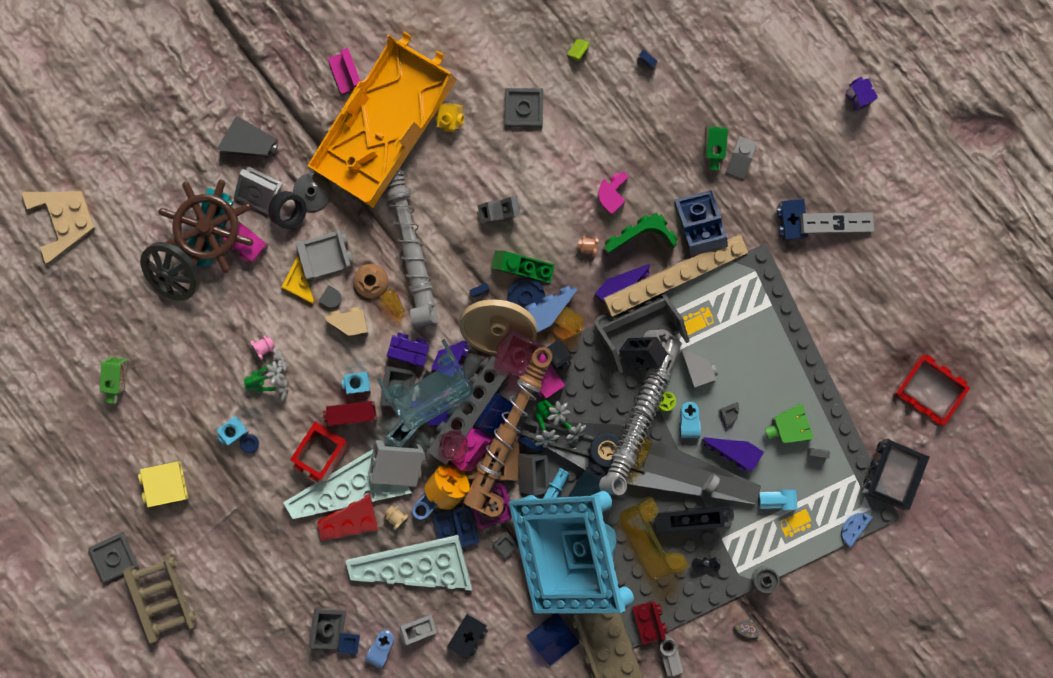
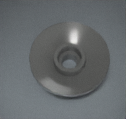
(322, 190)

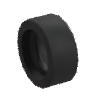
(299, 212)

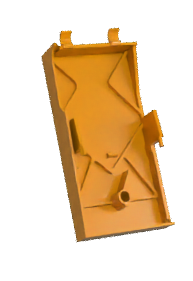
(382, 120)

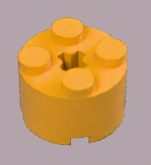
(447, 486)

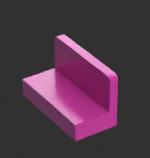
(344, 71)

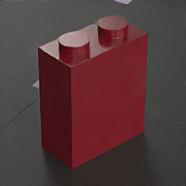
(350, 413)

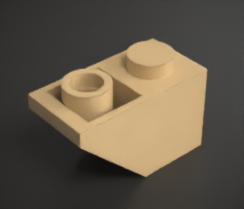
(350, 323)

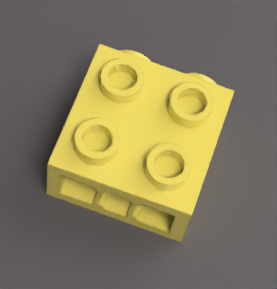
(163, 484)

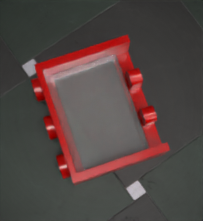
(932, 389)

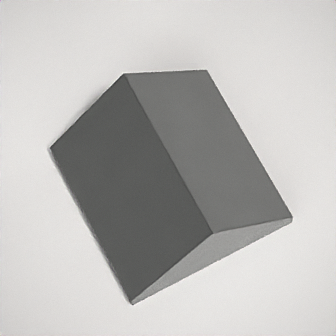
(396, 375)
(326, 627)

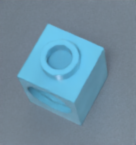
(365, 383)
(240, 429)

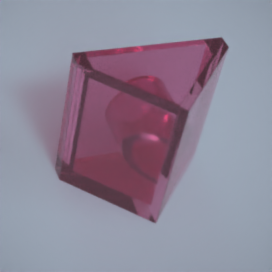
(515, 353)

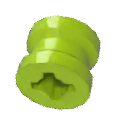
(668, 400)

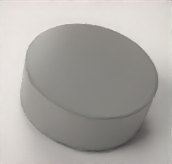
(711, 483)

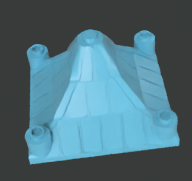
(569, 554)

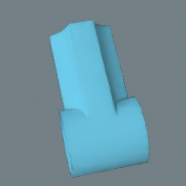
(783, 499)

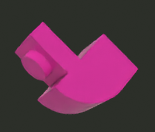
(607, 193)

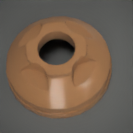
(371, 291)

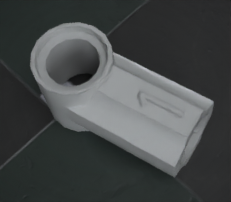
(670, 657)

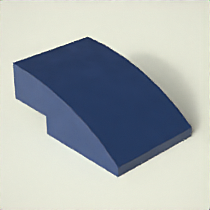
(701, 223)

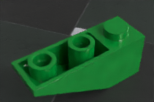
(522, 266)

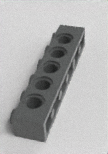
(477, 406)

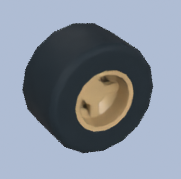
(604, 442)

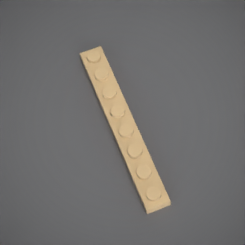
(673, 276)

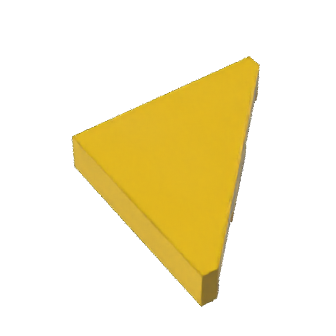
(297, 282)

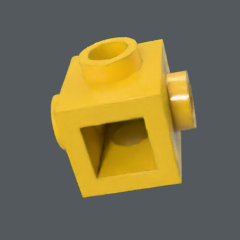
(450, 117)

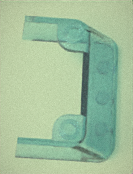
(430, 395)

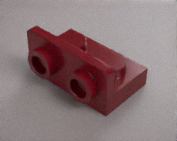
(649, 622)

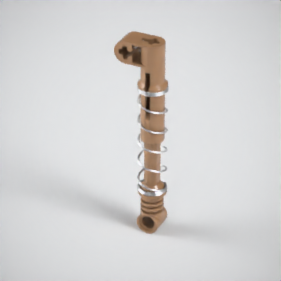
(505, 436)

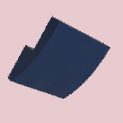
(457, 522)

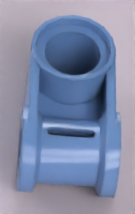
(430, 506)
(378, 651)

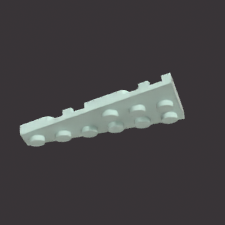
(341, 489)
(422, 564)

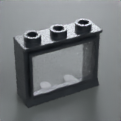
(895, 474)

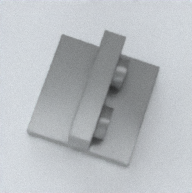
(256, 189)

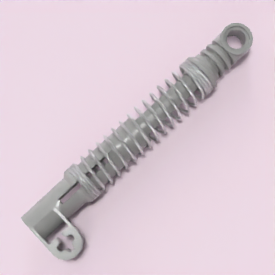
(657, 379)

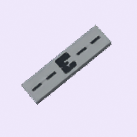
(836, 222)

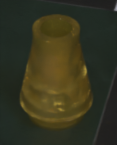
(392, 302)

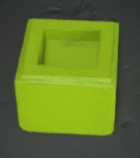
(578, 49)

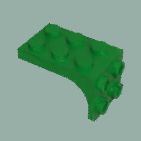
(654, 223)

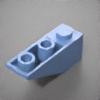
(548, 310)

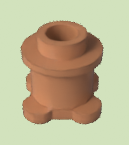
(588, 245)

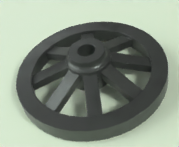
(167, 274)

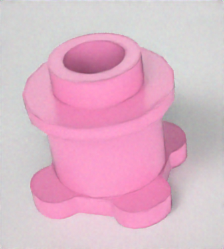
(263, 346)

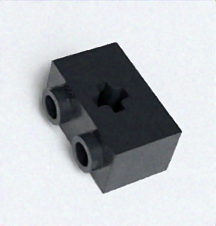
(643, 352)
(469, 624)

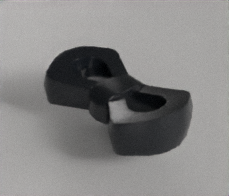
(713, 564)

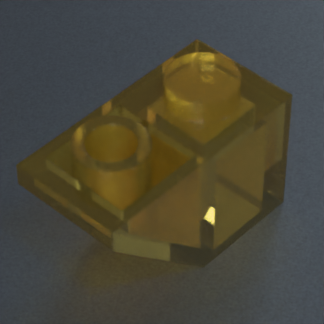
(569, 321)

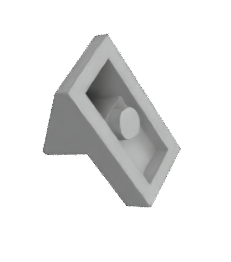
(741, 157)
(417, 629)

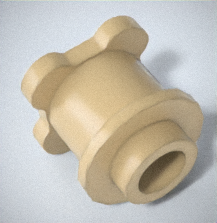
(395, 516)

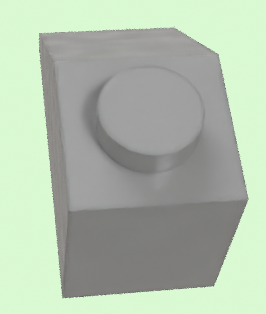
(699, 369)

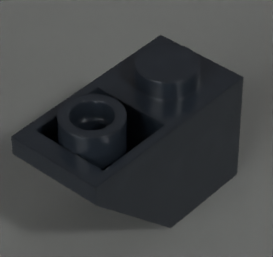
(561, 355)

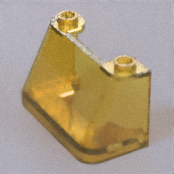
(636, 525)

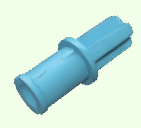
(557, 484)

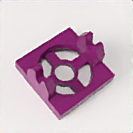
(484, 523)

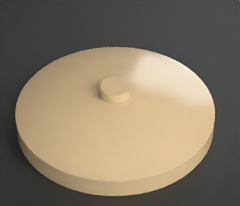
(490, 321)

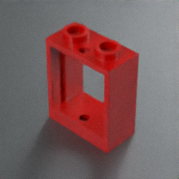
(333, 460)

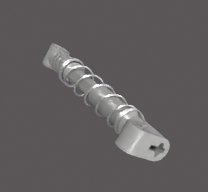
(421, 286)

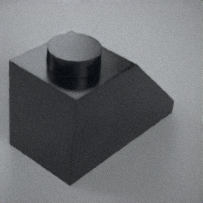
(401, 436)

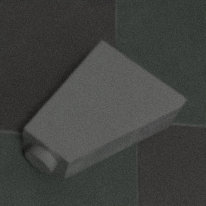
(247, 139)

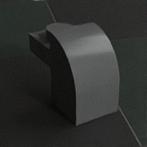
(499, 210)

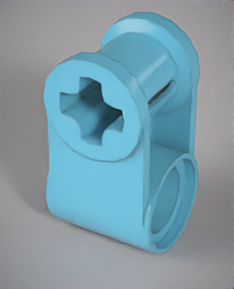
(690, 425)

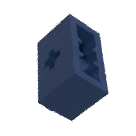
(784, 211)

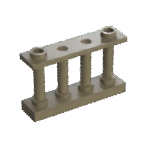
(147, 612)

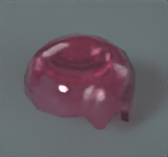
(453, 445)

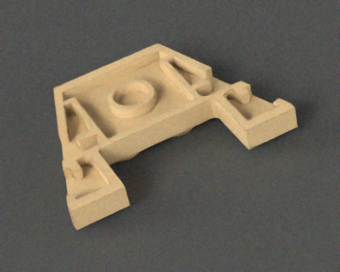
(69, 217)

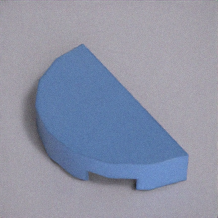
(854, 526)

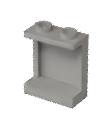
(324, 254)
(396, 465)

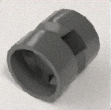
(765, 579)

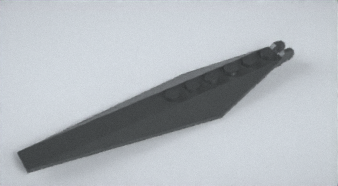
(662, 469)

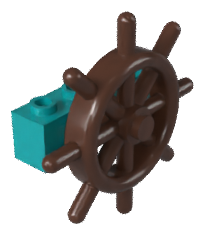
(207, 226)

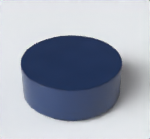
(249, 443)

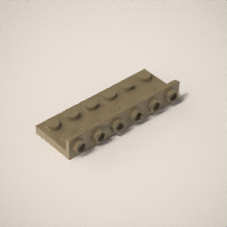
(607, 645)

